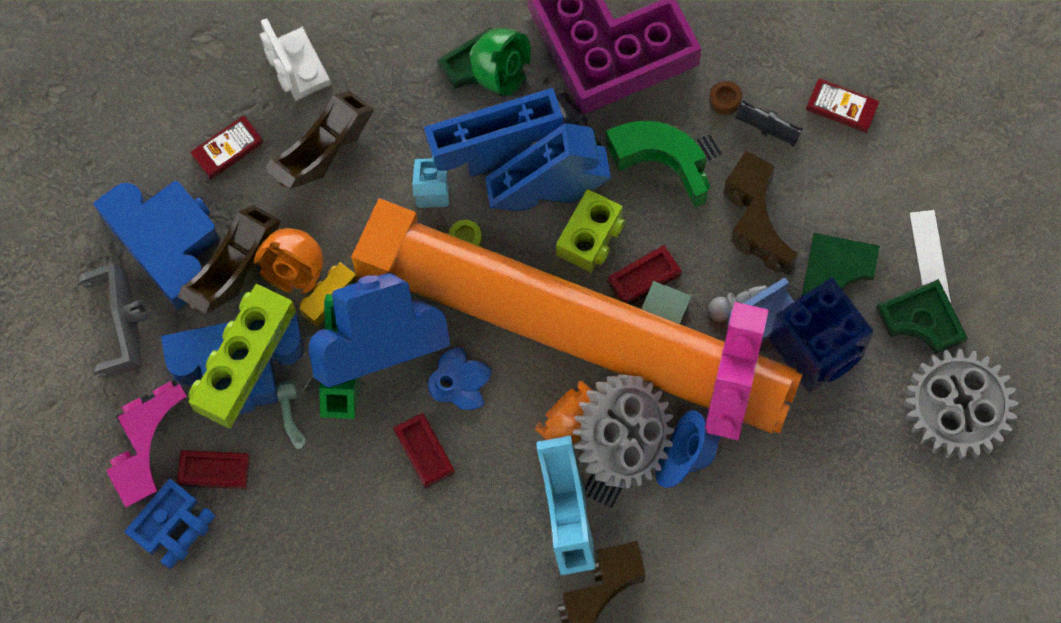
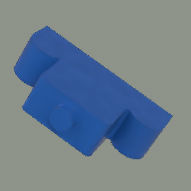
(493, 134)
(551, 169)
(161, 232)
(375, 330)
(189, 350)

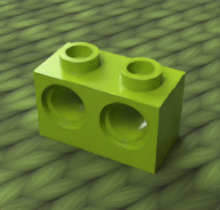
(583, 229)

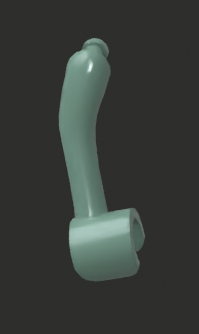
(286, 392)

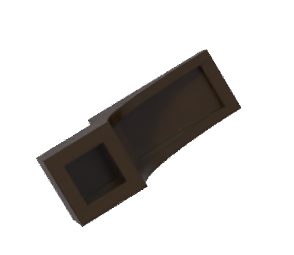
(316, 149)
(754, 230)
(227, 269)
(617, 569)

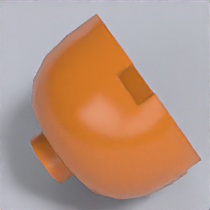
(290, 260)
(562, 415)

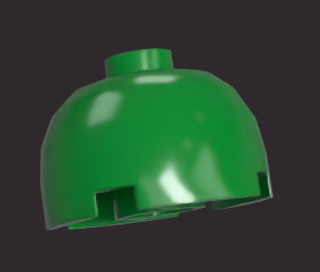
(500, 59)

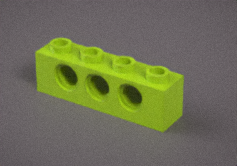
(226, 404)

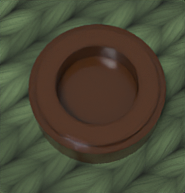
(725, 97)

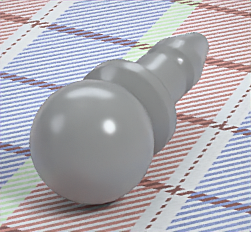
(721, 306)

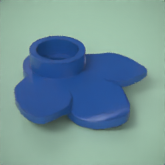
(463, 376)

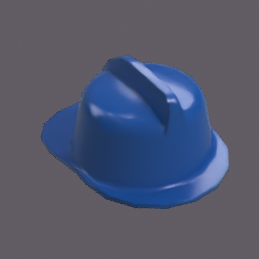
(690, 451)

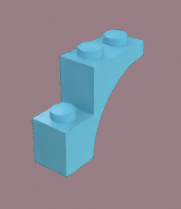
(567, 505)

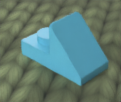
(429, 185)

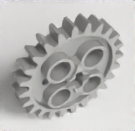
(990, 398)
(623, 431)

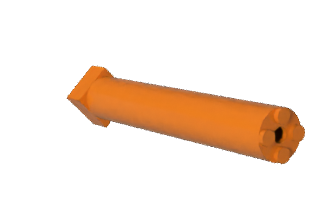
(562, 314)

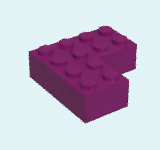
(614, 57)

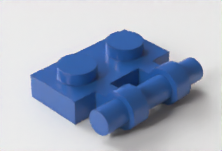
(162, 517)

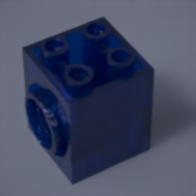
(821, 335)

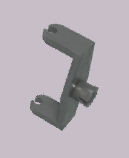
(125, 316)

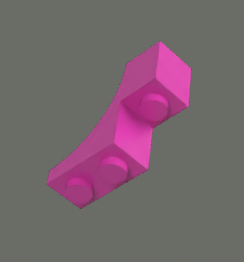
(736, 370)
(133, 473)

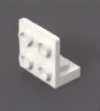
(294, 61)

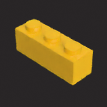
(313, 306)

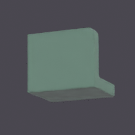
(667, 302)

